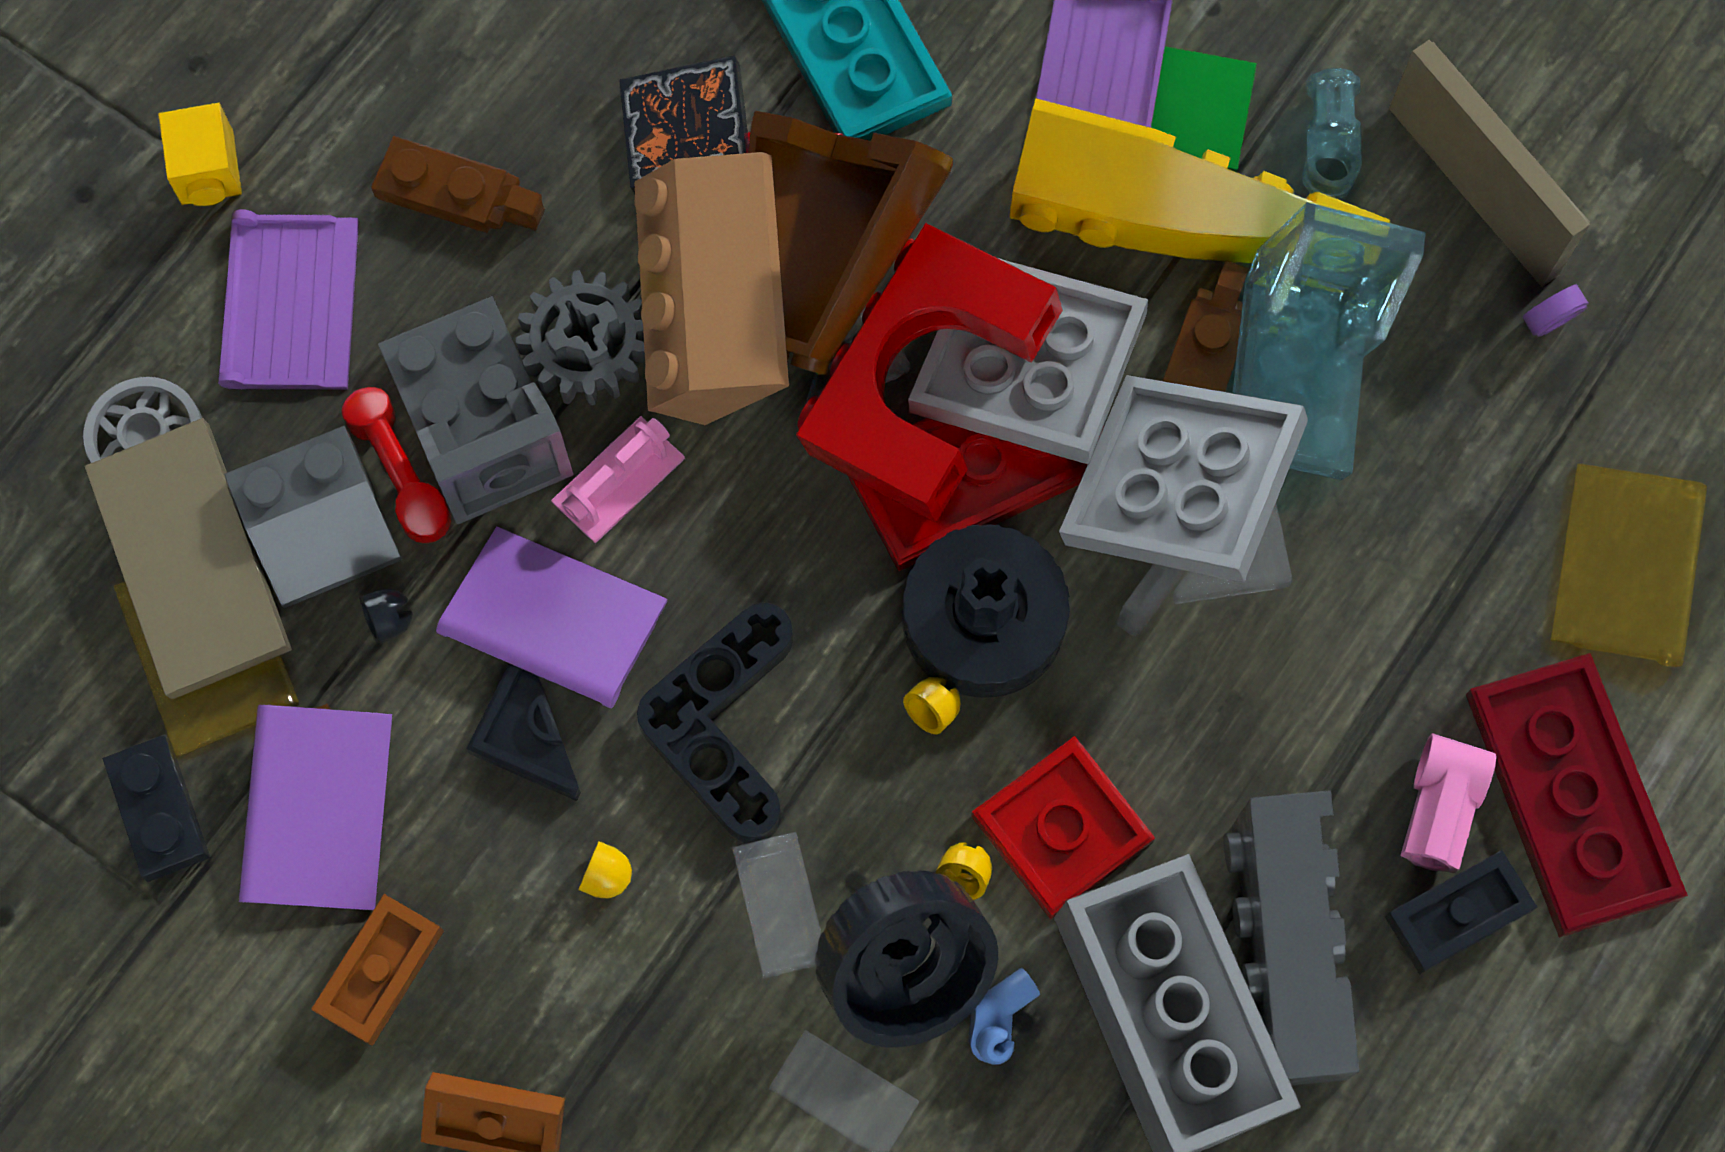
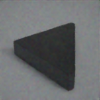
(522, 734)

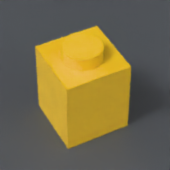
(200, 154)

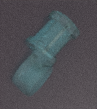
(1342, 142)

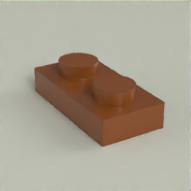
(378, 969)
(489, 1117)

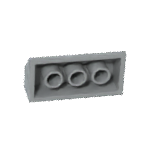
(1175, 1009)

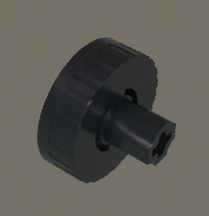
(975, 564)
(883, 936)

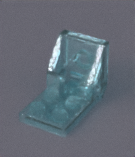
(1310, 315)

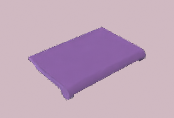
(1106, 57)
(289, 302)
(552, 616)
(315, 807)

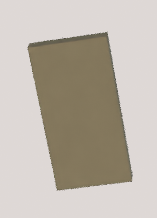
(1487, 164)
(187, 559)

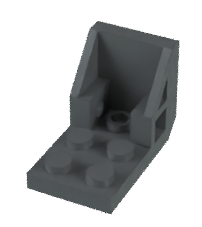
(476, 410)

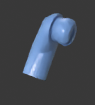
(992, 1019)

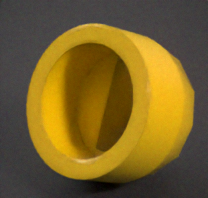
(932, 704)
(972, 860)
(606, 873)

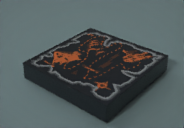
(683, 114)

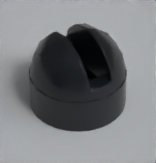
(382, 616)

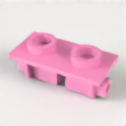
(619, 478)

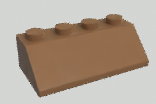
(710, 285)

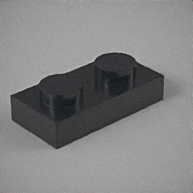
(156, 808)
(1461, 912)

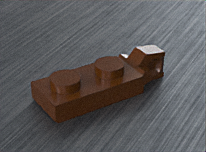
(454, 188)
(1210, 334)

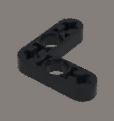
(699, 731)

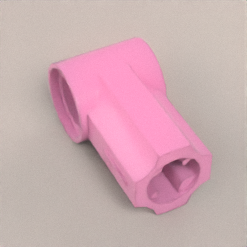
(1450, 786)

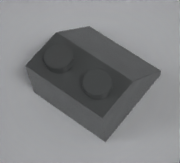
(313, 516)

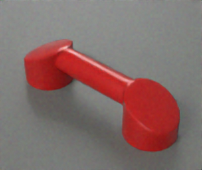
(418, 504)

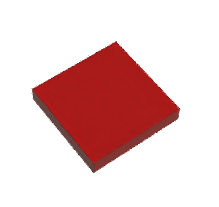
(1062, 826)

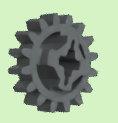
(599, 314)

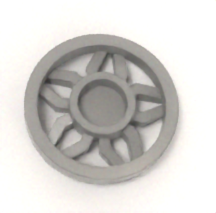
(139, 423)

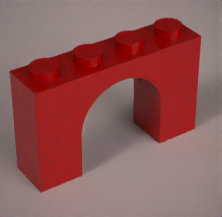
(934, 287)

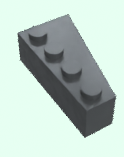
(1293, 934)

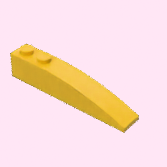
(1139, 193)

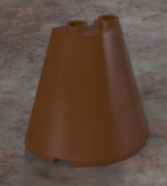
(840, 222)

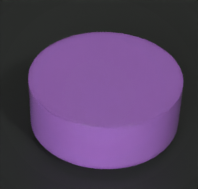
(1556, 311)

